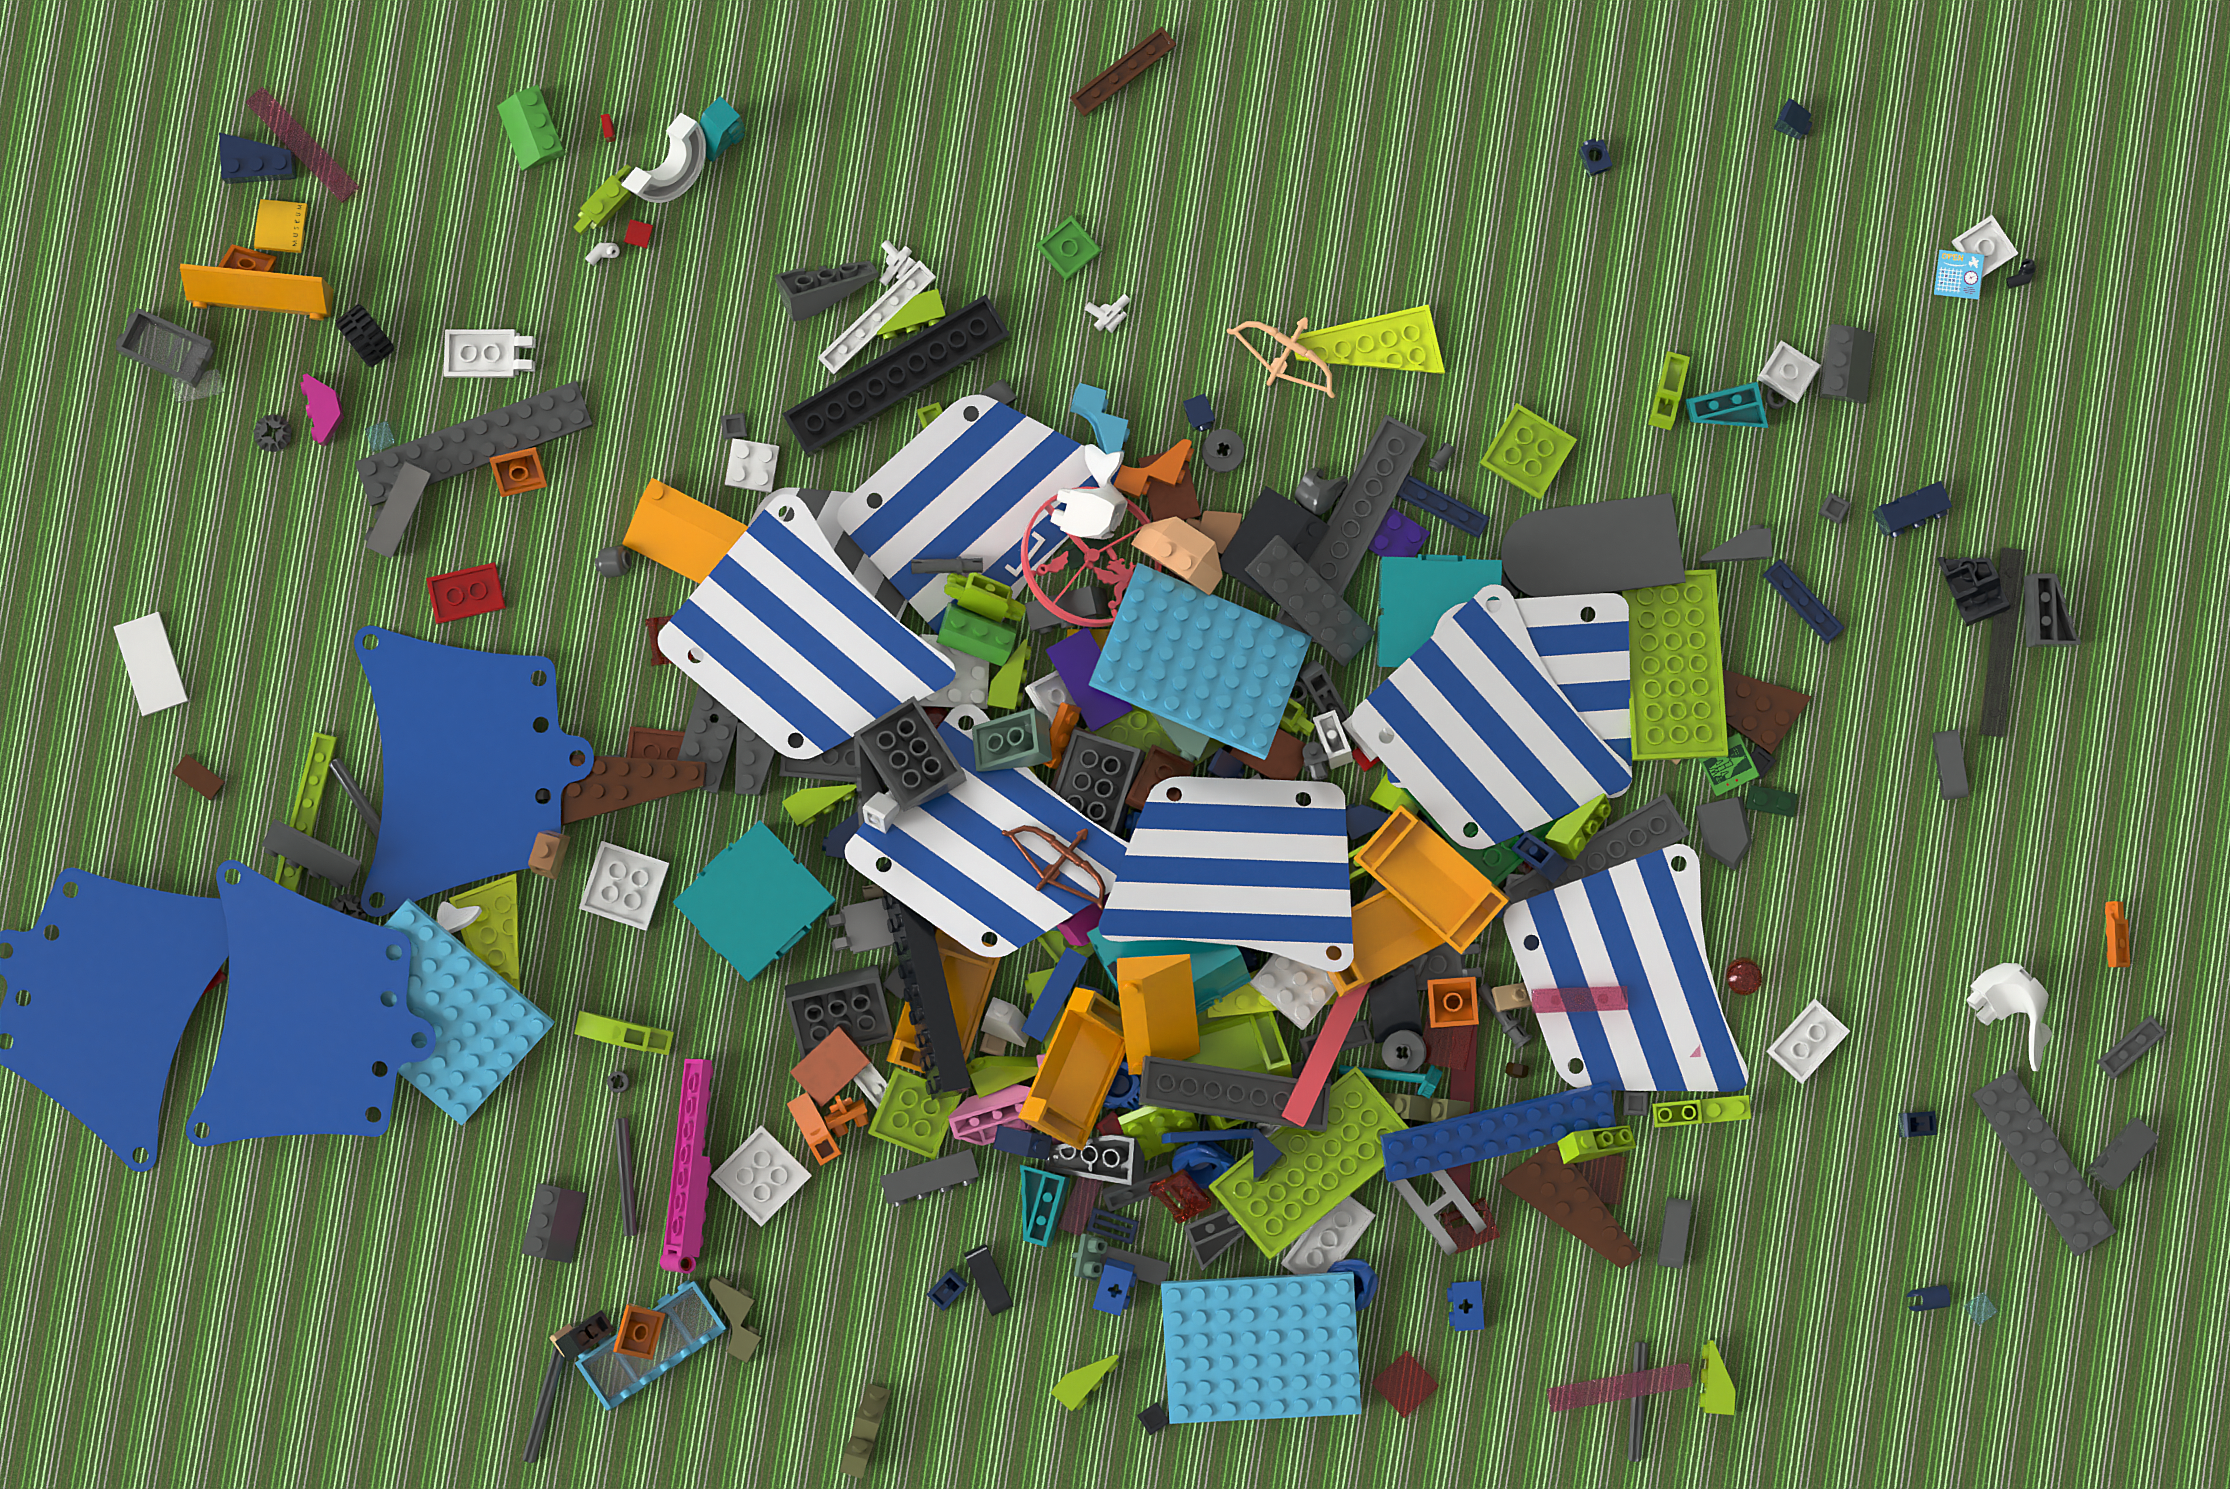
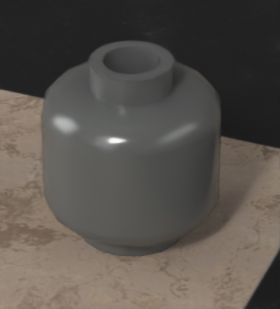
(613, 561)

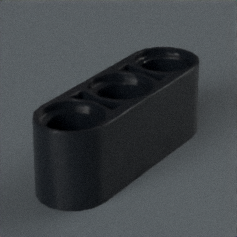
(988, 1279)

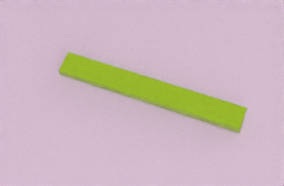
(308, 801)

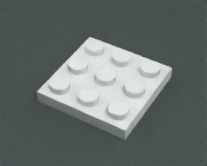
(970, 681)
(624, 885)
(1293, 988)
(761, 1175)

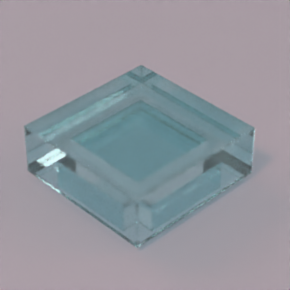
(380, 436)
(1980, 1308)

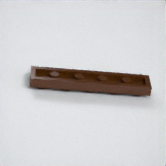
(1123, 71)

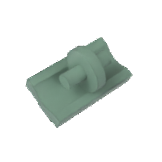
(1088, 1257)

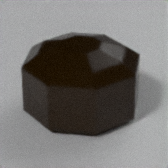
(1516, 1070)

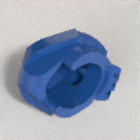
(1124, 1089)
(1200, 1159)
(1365, 1280)

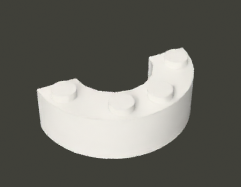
(679, 168)

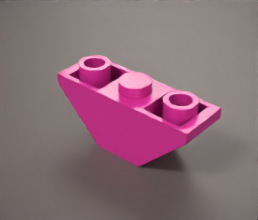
(323, 408)

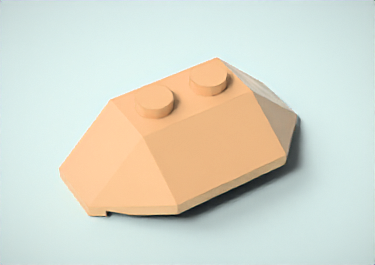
(1182, 552)

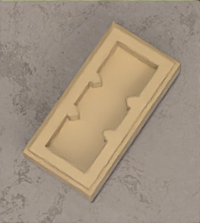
(1511, 997)

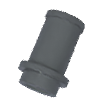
(1441, 457)

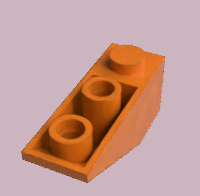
(814, 1129)

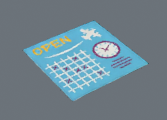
(1959, 274)

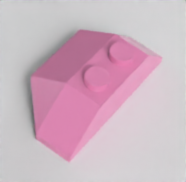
(978, 1118)

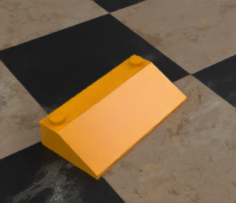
(257, 290)
(681, 531)
(1431, 878)
(1383, 939)
(968, 984)
(1157, 1008)
(1077, 1069)

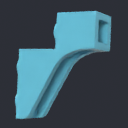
(1109, 429)

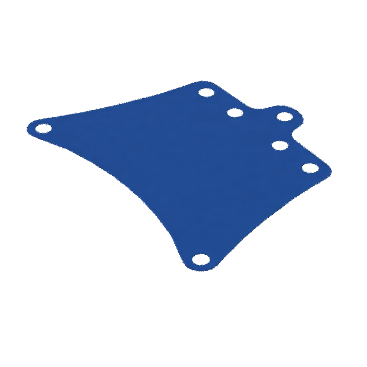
(461, 764)
(109, 1000)
(305, 1019)

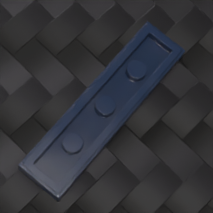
(1442, 506)
(1803, 601)

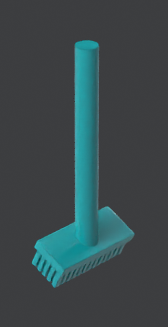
(1428, 1081)

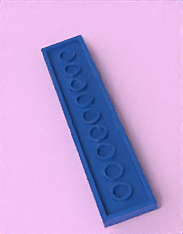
(1496, 1131)

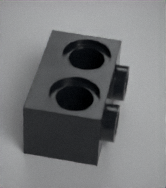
(584, 1335)

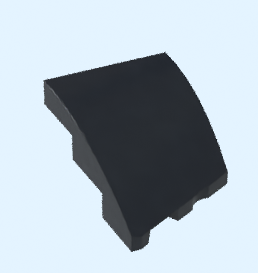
(1974, 588)
(1395, 1005)

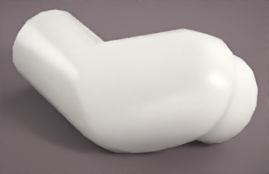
(602, 250)

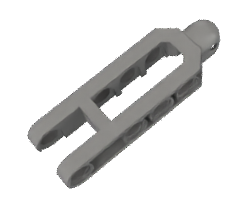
(1428, 1214)

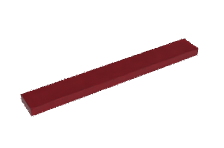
(1462, 1089)

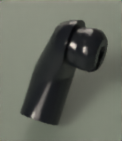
(2024, 275)

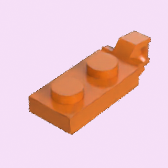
(1061, 731)
(2117, 935)

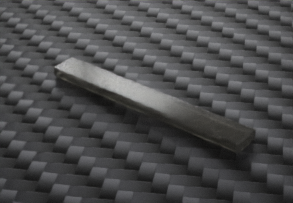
(2002, 646)

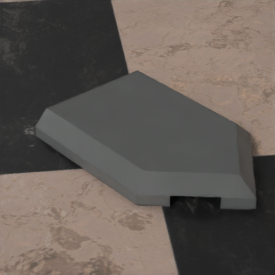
(1725, 830)

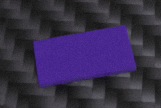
(1075, 662)

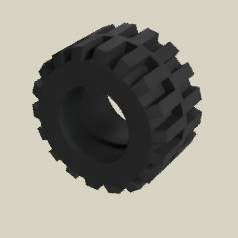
(365, 335)

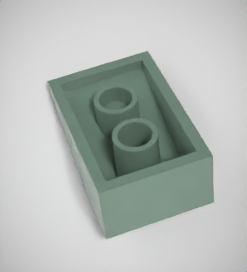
(1186, 740)
(1012, 741)

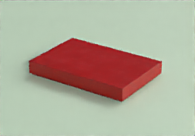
(466, 593)

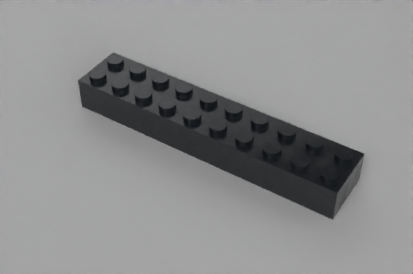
(896, 376)
(927, 998)

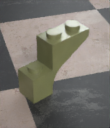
(1425, 1109)
(737, 1307)
(865, 1430)

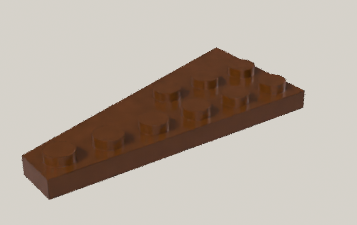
(1760, 709)
(625, 783)
(1571, 1202)

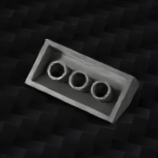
(310, 853)

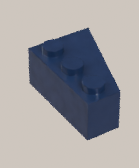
(254, 161)
(1912, 510)

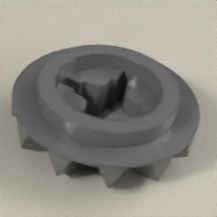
(282, 436)
(352, 902)

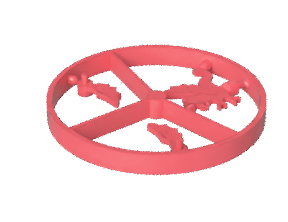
(1091, 556)

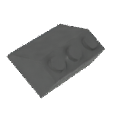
(1846, 364)
(554, 1223)

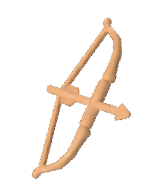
(1279, 364)

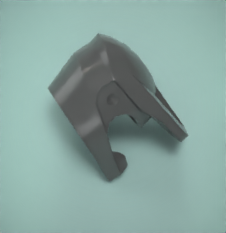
(1319, 494)

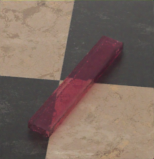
(302, 144)
(1620, 1387)

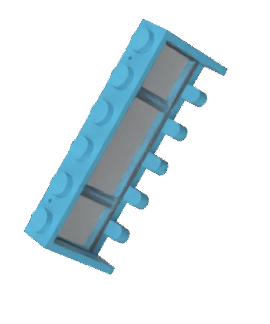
(687, 1327)

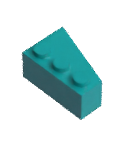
(721, 128)
(1042, 1204)

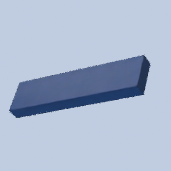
(1054, 994)
(1213, 1135)

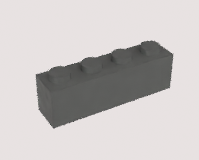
(398, 509)
(930, 1176)

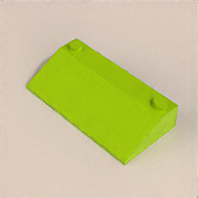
(1245, 1044)

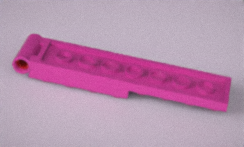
(689, 1172)

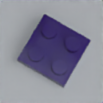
(1397, 536)

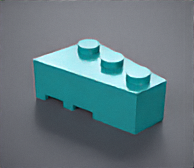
(1729, 406)

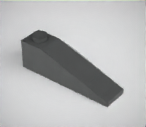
(868, 779)
(1103, 1158)

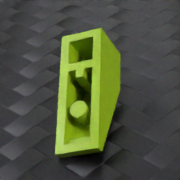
(998, 1072)

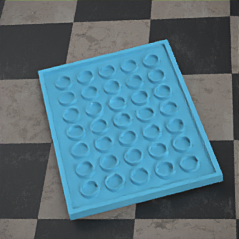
(1200, 661)
(476, 1015)
(1261, 1347)

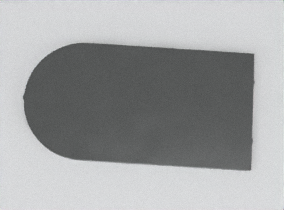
(1595, 548)

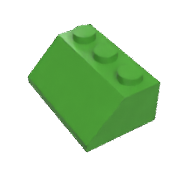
(531, 128)
(976, 634)

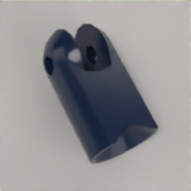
(1933, 1298)

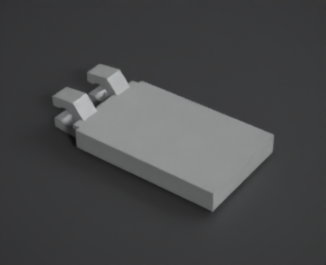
(864, 927)

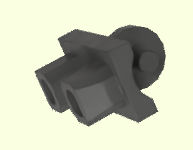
(1315, 761)

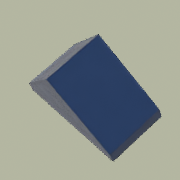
(1917, 1124)
(1264, 1155)
(947, 1289)

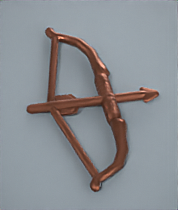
(1052, 871)

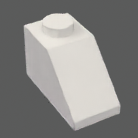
(1333, 739)
(881, 811)
(1005, 1022)

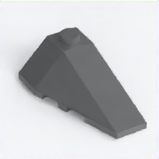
(814, 291)

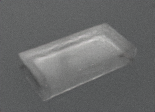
(208, 386)

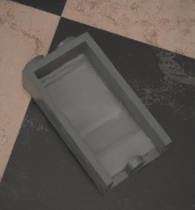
(165, 347)

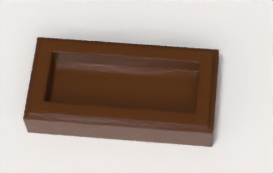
(198, 777)

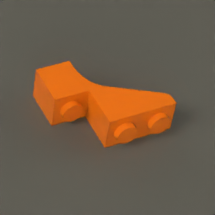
(1164, 470)

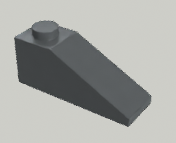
(1748, 545)
(1322, 690)

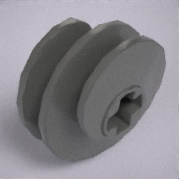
(1211, 446)
(1392, 1052)

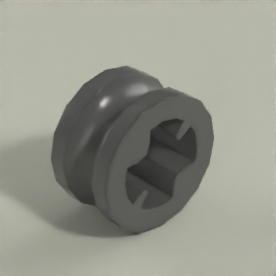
(1769, 400)
(625, 1080)

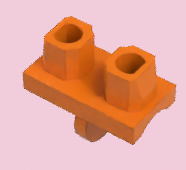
(844, 1111)

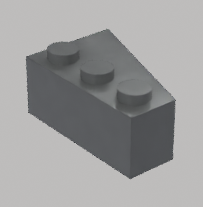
(1084, 602)
(2046, 613)
(753, 762)
(2123, 1154)
(1213, 1235)

